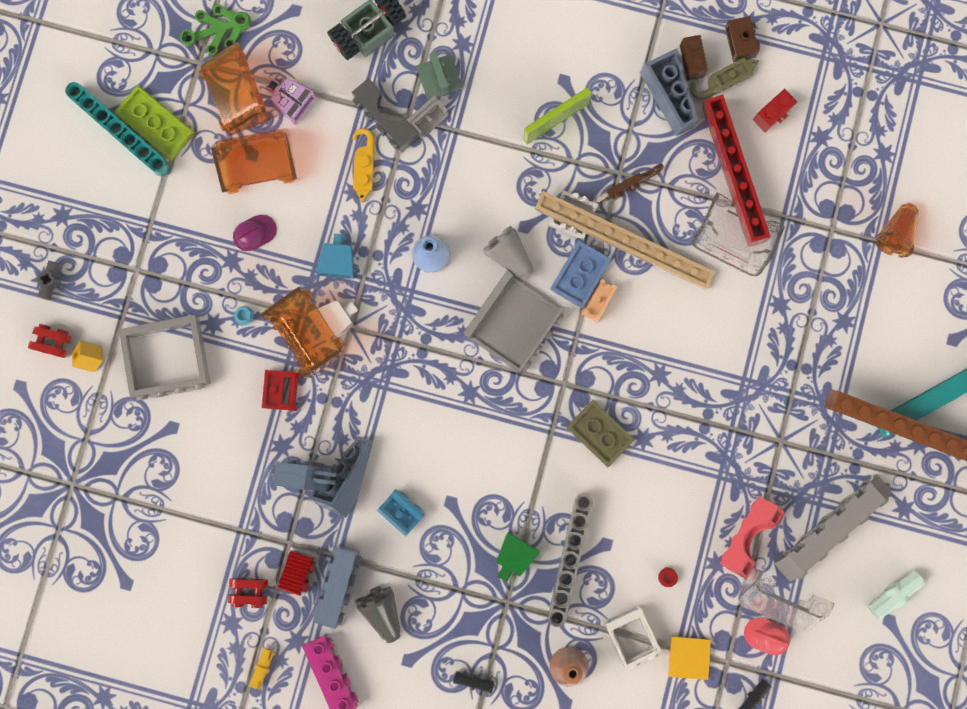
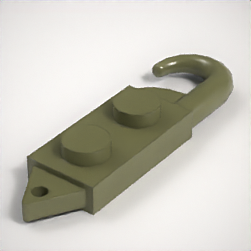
(725, 78)

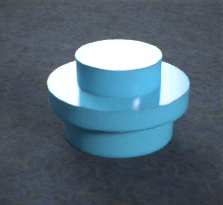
(244, 315)

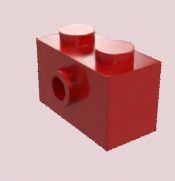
(775, 110)

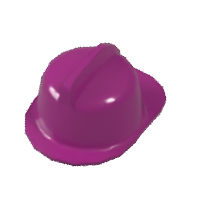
(254, 232)

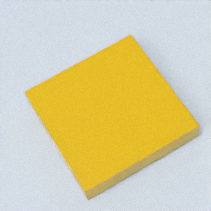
(689, 657)

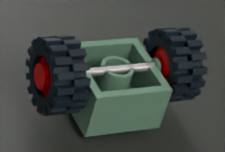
(366, 27)

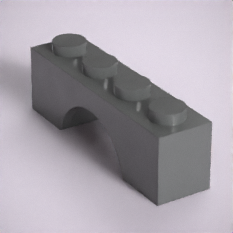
(399, 132)

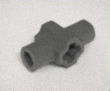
(47, 288)

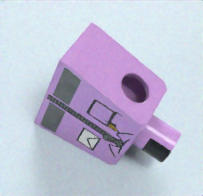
(291, 98)

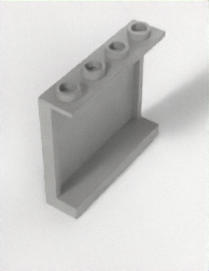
(513, 323)

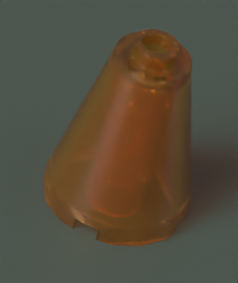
(900, 232)

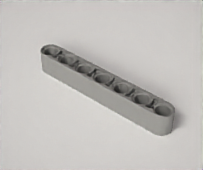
(571, 569)

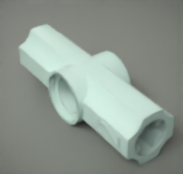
(896, 595)

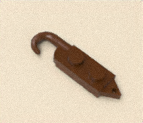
(629, 184)

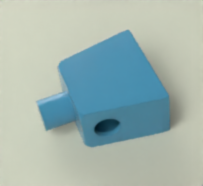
(336, 259)

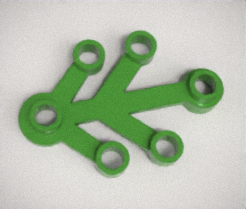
(219, 28)

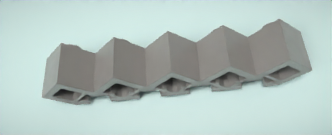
(833, 528)

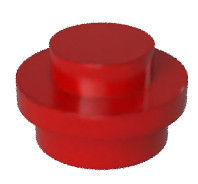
(668, 577)

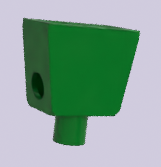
(515, 557)

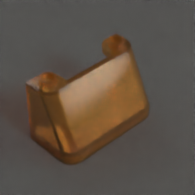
(234, 90)
(254, 159)
(304, 331)

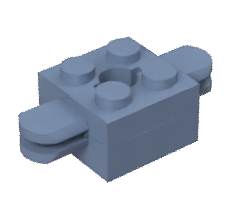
(302, 475)

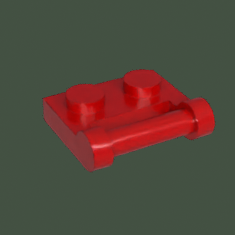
(274, 390)

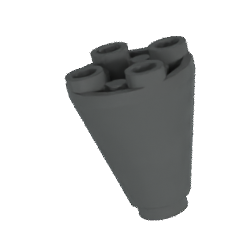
(381, 612)

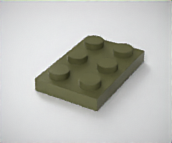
(600, 433)

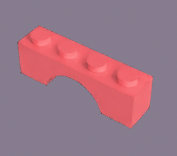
(761, 517)

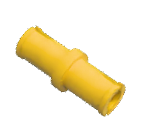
(261, 668)

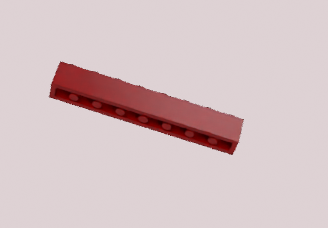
(735, 171)

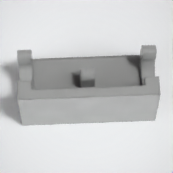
(428, 117)

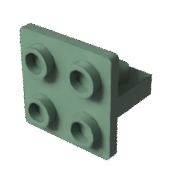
(439, 76)

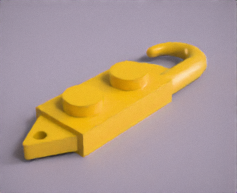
(364, 165)

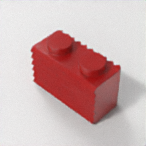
(296, 572)

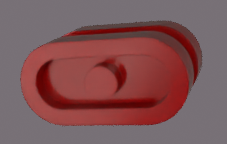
(43, 332)
(256, 600)

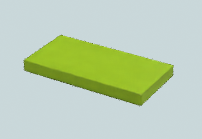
(557, 115)
(154, 123)

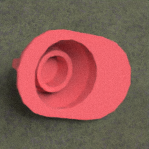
(767, 636)

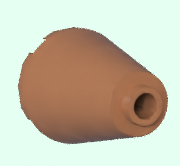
(566, 660)

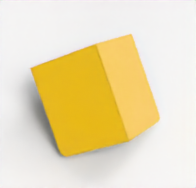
(87, 356)

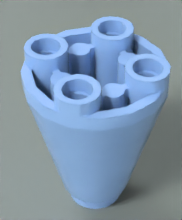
(433, 259)

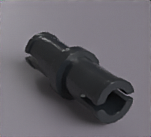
(473, 682)
(755, 697)

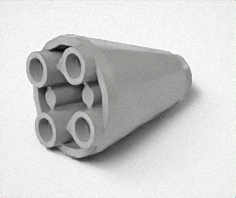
(510, 253)

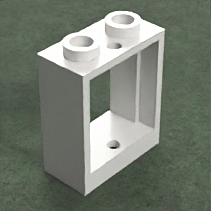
(624, 618)

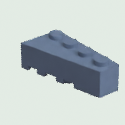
(670, 90)
(336, 586)

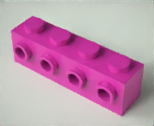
(329, 673)

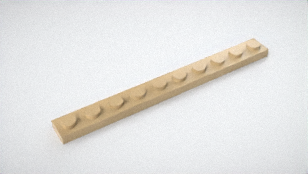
(624, 240)

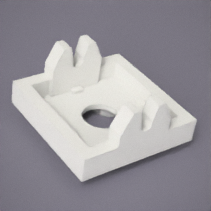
(576, 200)

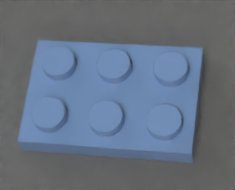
(580, 274)

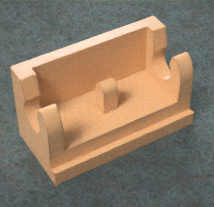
(598, 300)

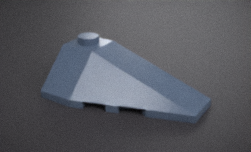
(348, 479)

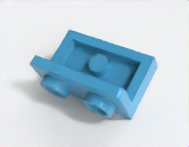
(401, 512)

